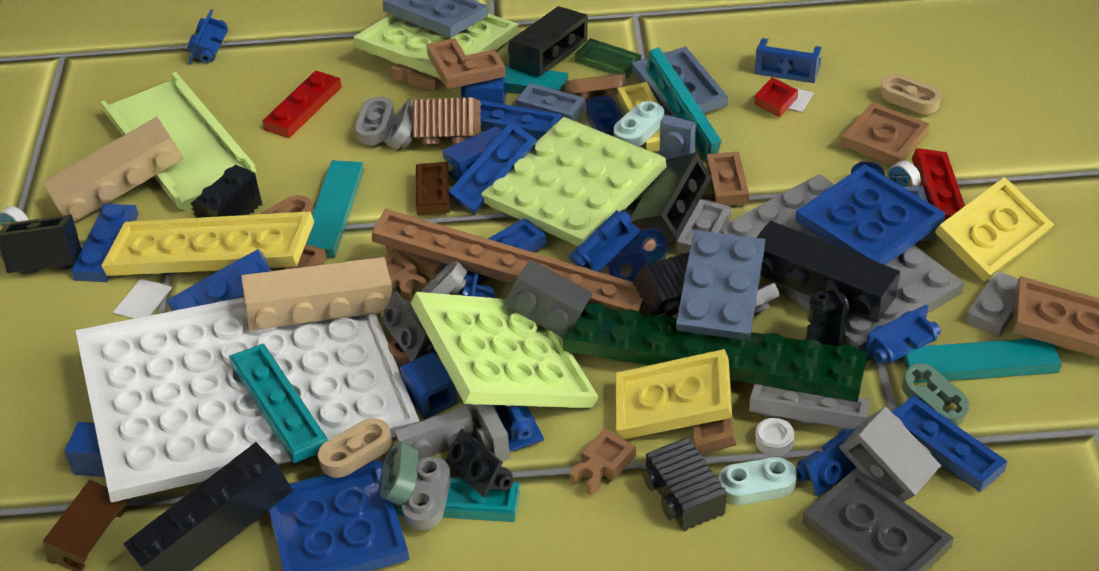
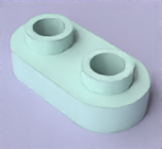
(639, 123)
(758, 480)

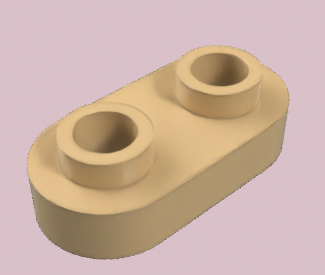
(910, 94)
(355, 447)

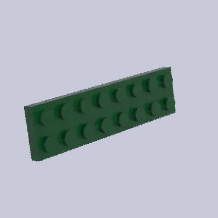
(763, 360)

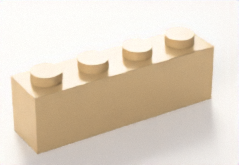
(113, 170)
(316, 293)

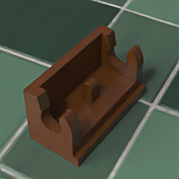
(82, 526)

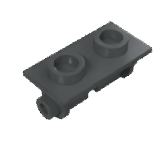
(406, 327)

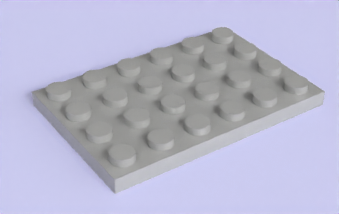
(920, 279)

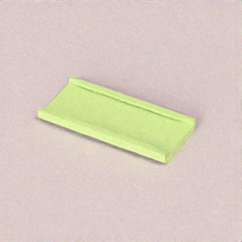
(194, 130)

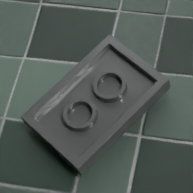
(876, 527)

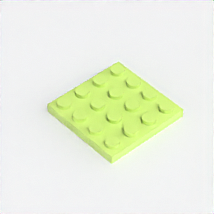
(407, 42)
(574, 180)
(501, 354)

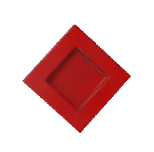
(776, 97)

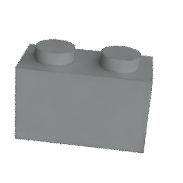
(890, 454)

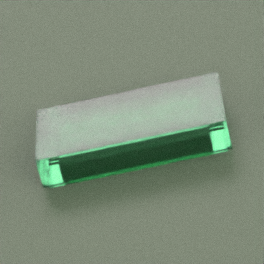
(606, 57)

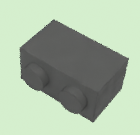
(547, 298)

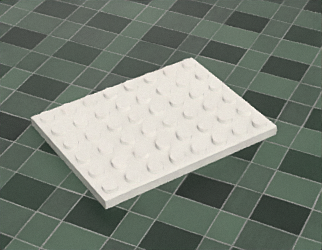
(178, 412)

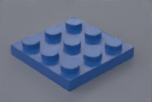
(870, 216)
(338, 524)

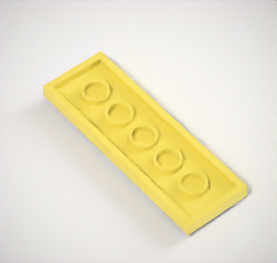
(207, 243)

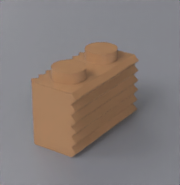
(446, 120)

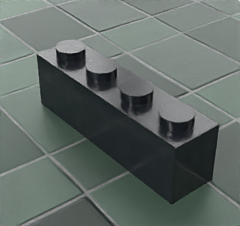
(809, 262)
(211, 513)

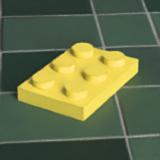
(994, 228)
(673, 395)

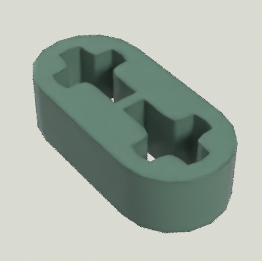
(936, 392)
(399, 473)

